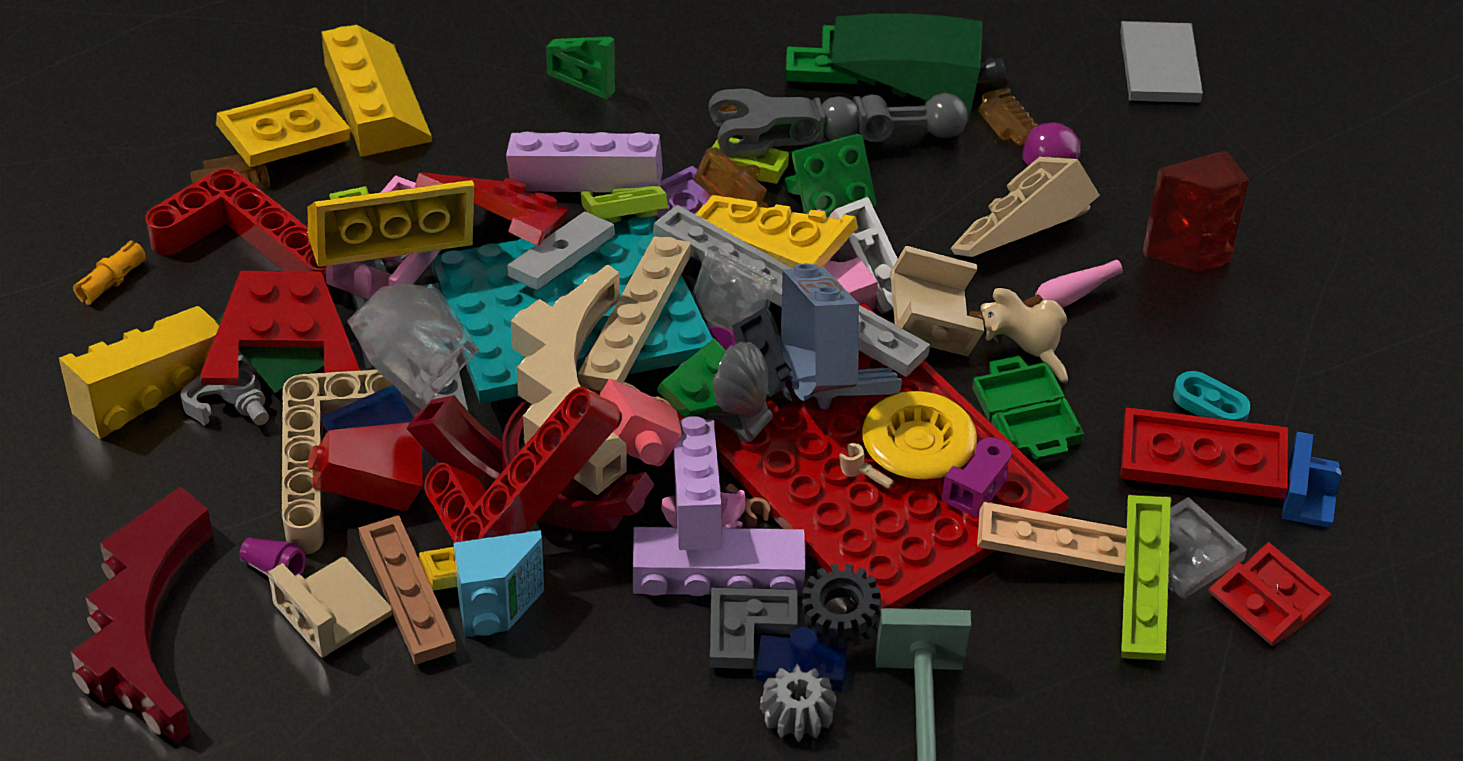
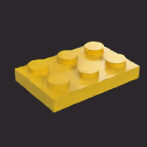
(283, 127)

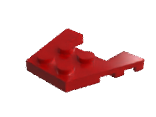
(531, 214)
(278, 312)

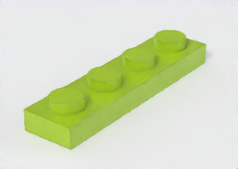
(1146, 578)

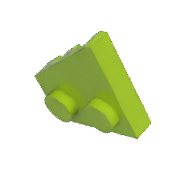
(625, 201)

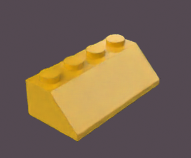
(373, 91)
(391, 223)

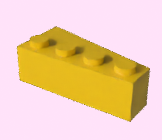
(138, 372)

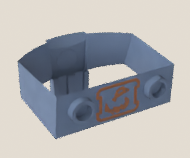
(823, 339)

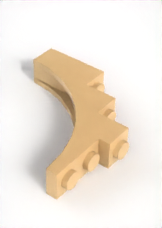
(551, 347)

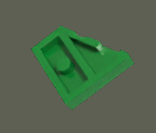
(584, 63)
(691, 385)

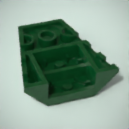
(910, 53)

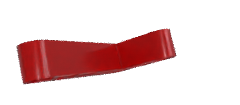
(235, 201)
(530, 479)

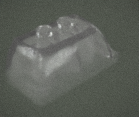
(413, 339)

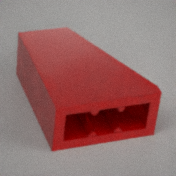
(369, 464)

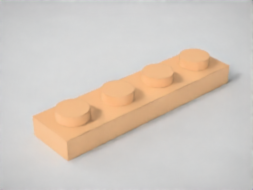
(1052, 537)

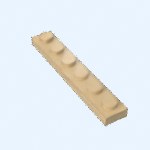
(635, 313)

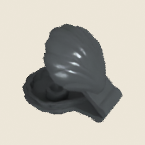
(741, 391)

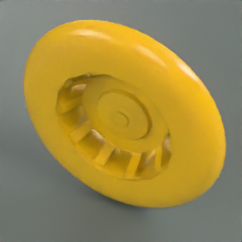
(918, 445)

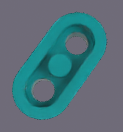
(1209, 397)

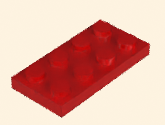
(1205, 453)

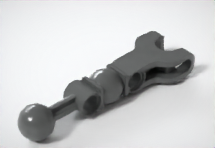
(776, 120)

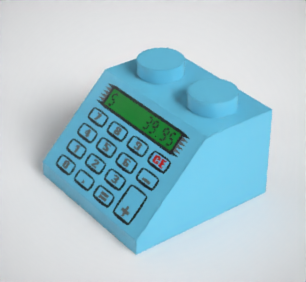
(498, 580)

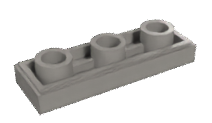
(561, 250)

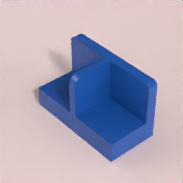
(1310, 485)

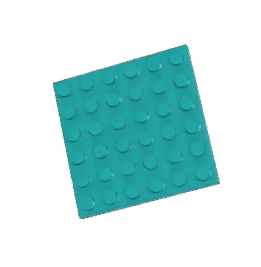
(488, 300)

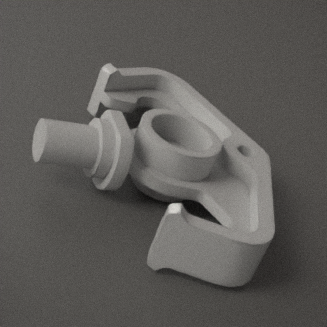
(245, 395)

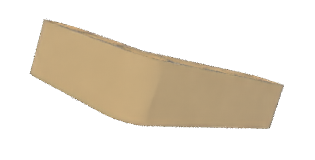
(304, 403)

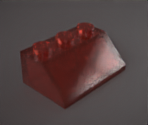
(1196, 212)

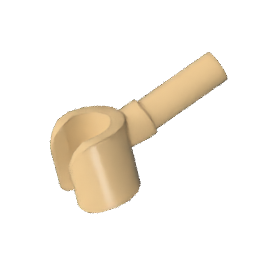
(856, 465)

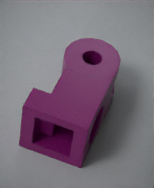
(980, 478)

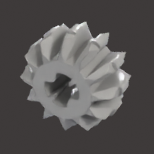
(798, 703)

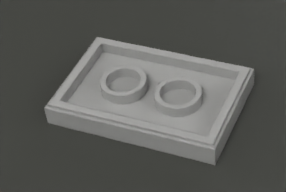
(1161, 62)

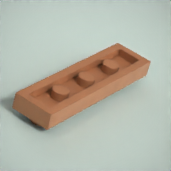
(407, 590)

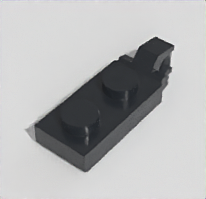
(763, 332)

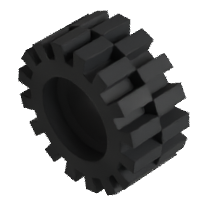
(836, 585)

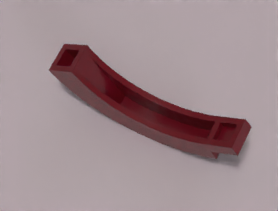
(461, 441)

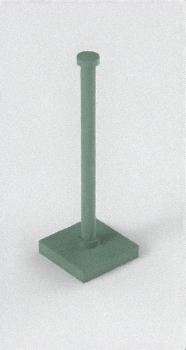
(923, 642)

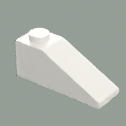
(871, 246)

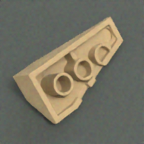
(1038, 198)

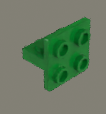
(831, 175)

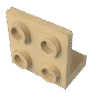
(329, 604)

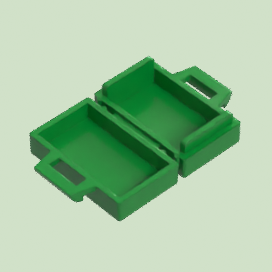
(1028, 407)

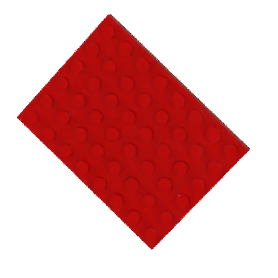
(895, 533)

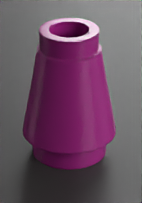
(268, 554)

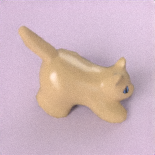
(1032, 328)

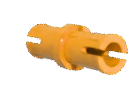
(109, 272)

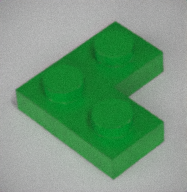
(813, 64)

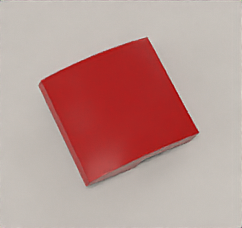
(1271, 594)

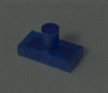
(375, 409)
(804, 651)

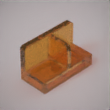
(725, 178)

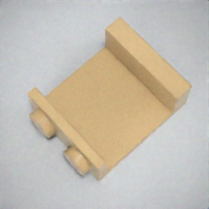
(932, 300)

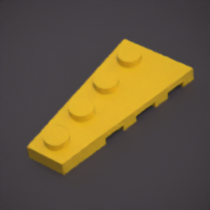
(778, 231)

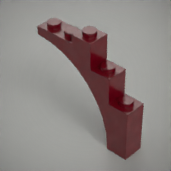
(122, 611)

